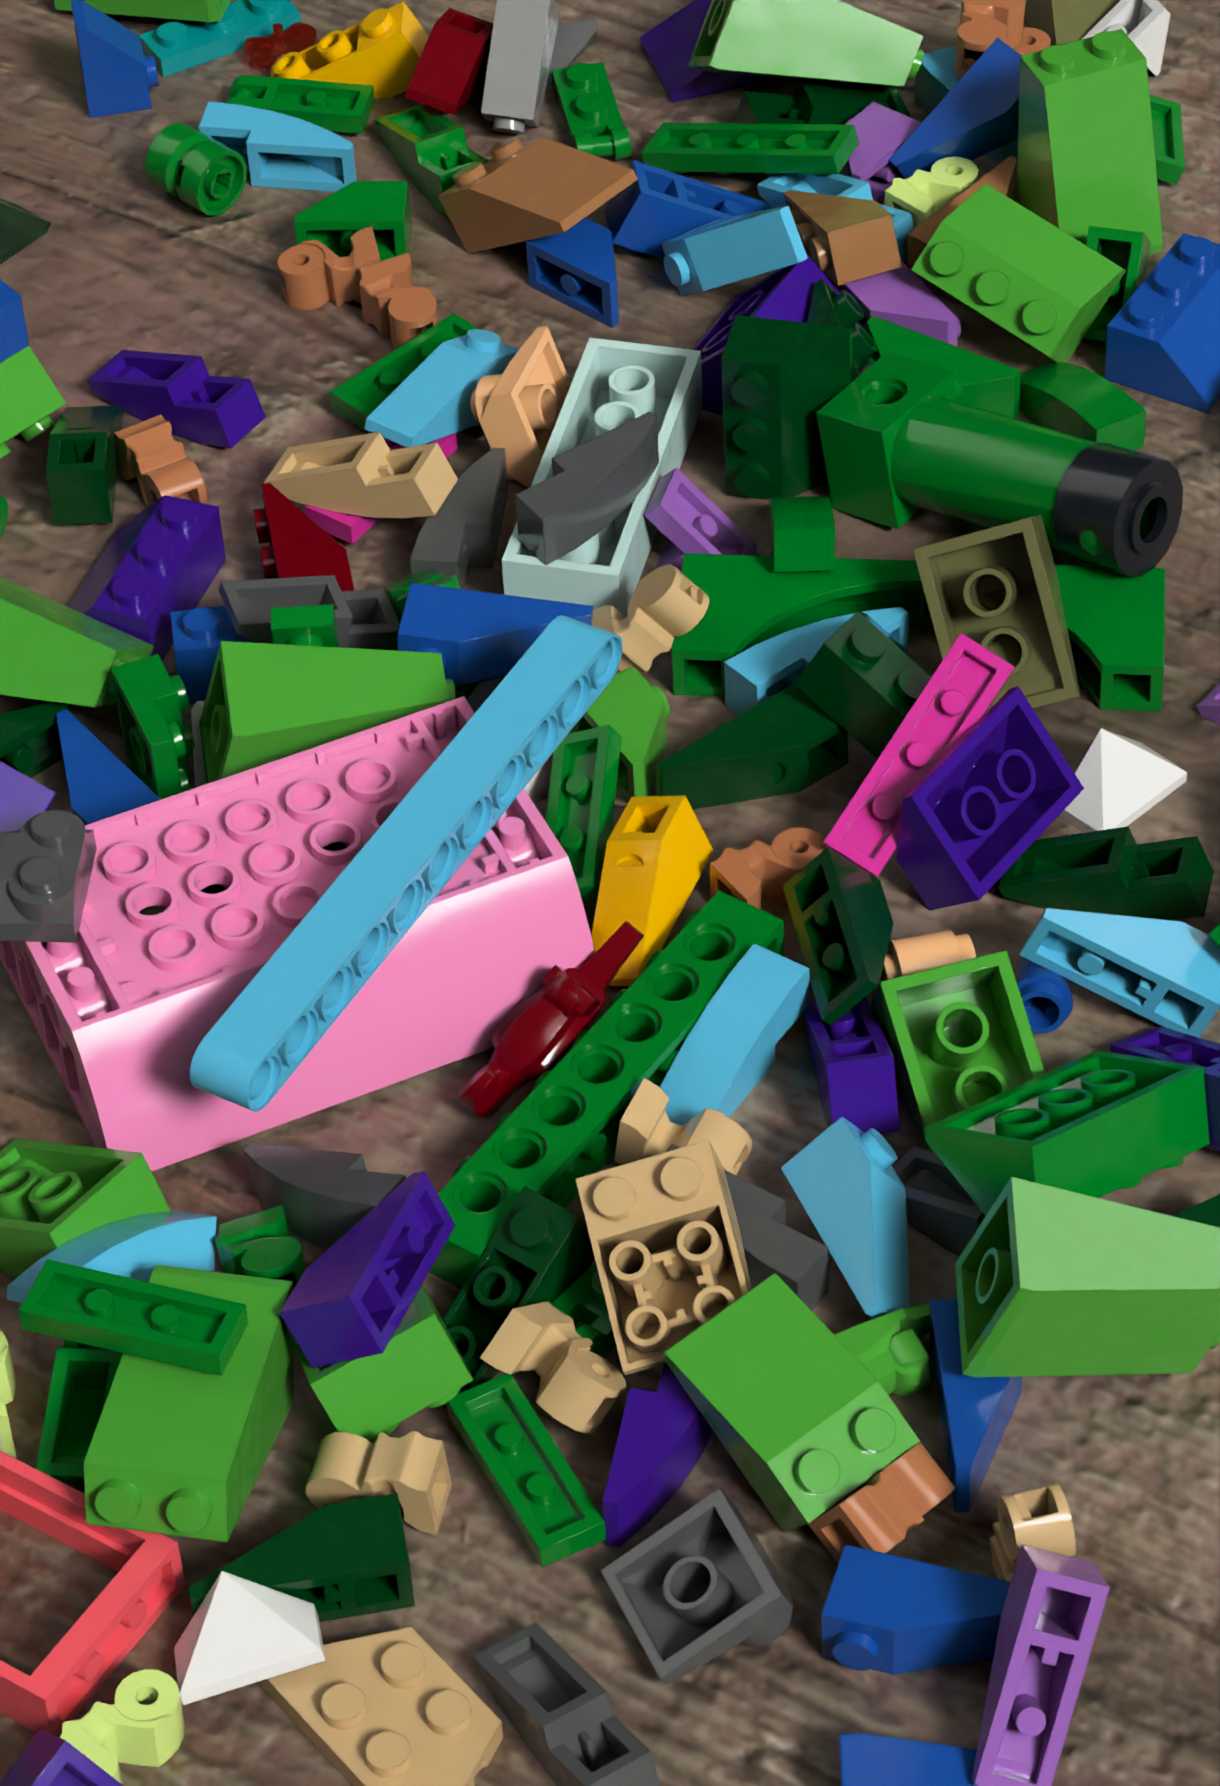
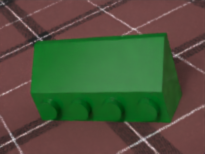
(1077, 1127)

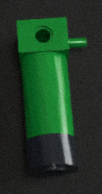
(908, 445)

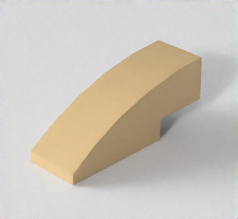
(365, 477)

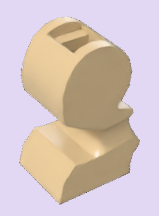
(659, 609)
(648, 1131)
(574, 1381)
(406, 1465)
(1034, 1519)

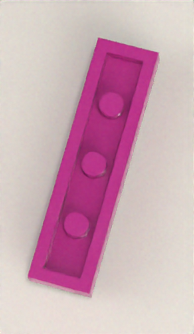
(936, 722)

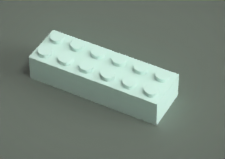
(609, 389)

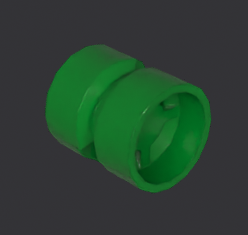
(196, 169)

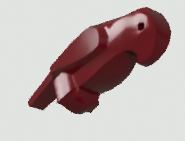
(547, 1025)

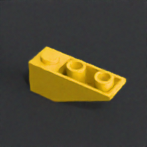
(372, 52)
(648, 875)

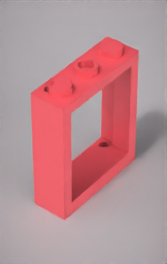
(116, 1620)

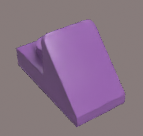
(692, 522)

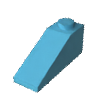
(733, 250)
(439, 391)
(1137, 962)
(858, 1211)

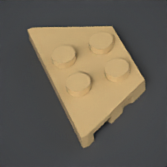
(390, 1713)

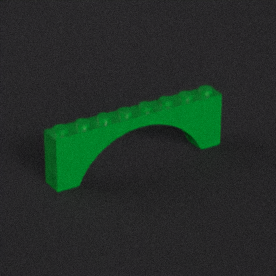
(1110, 618)

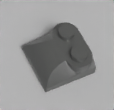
(45, 878)
(700, 1588)

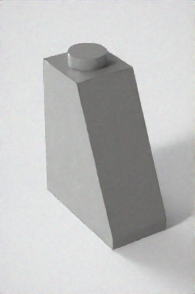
(519, 63)

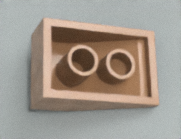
(529, 192)

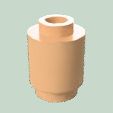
(925, 953)

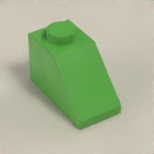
(639, 717)

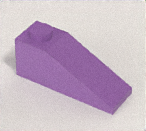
(1038, 1667)

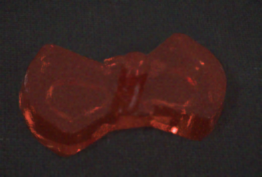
(264, 51)

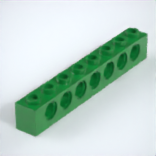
(576, 1109)

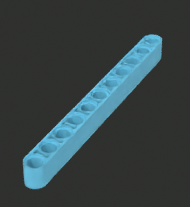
(404, 865)

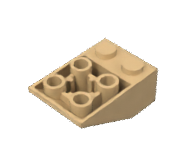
(663, 1248)

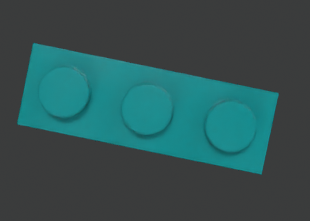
(192, 43)

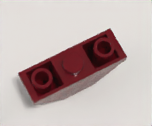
(451, 63)

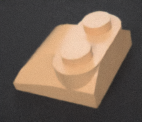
(523, 404)

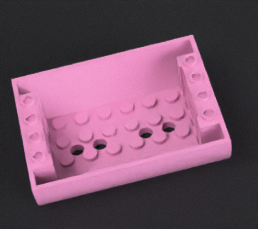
(146, 989)

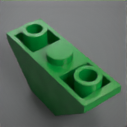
(982, 380)

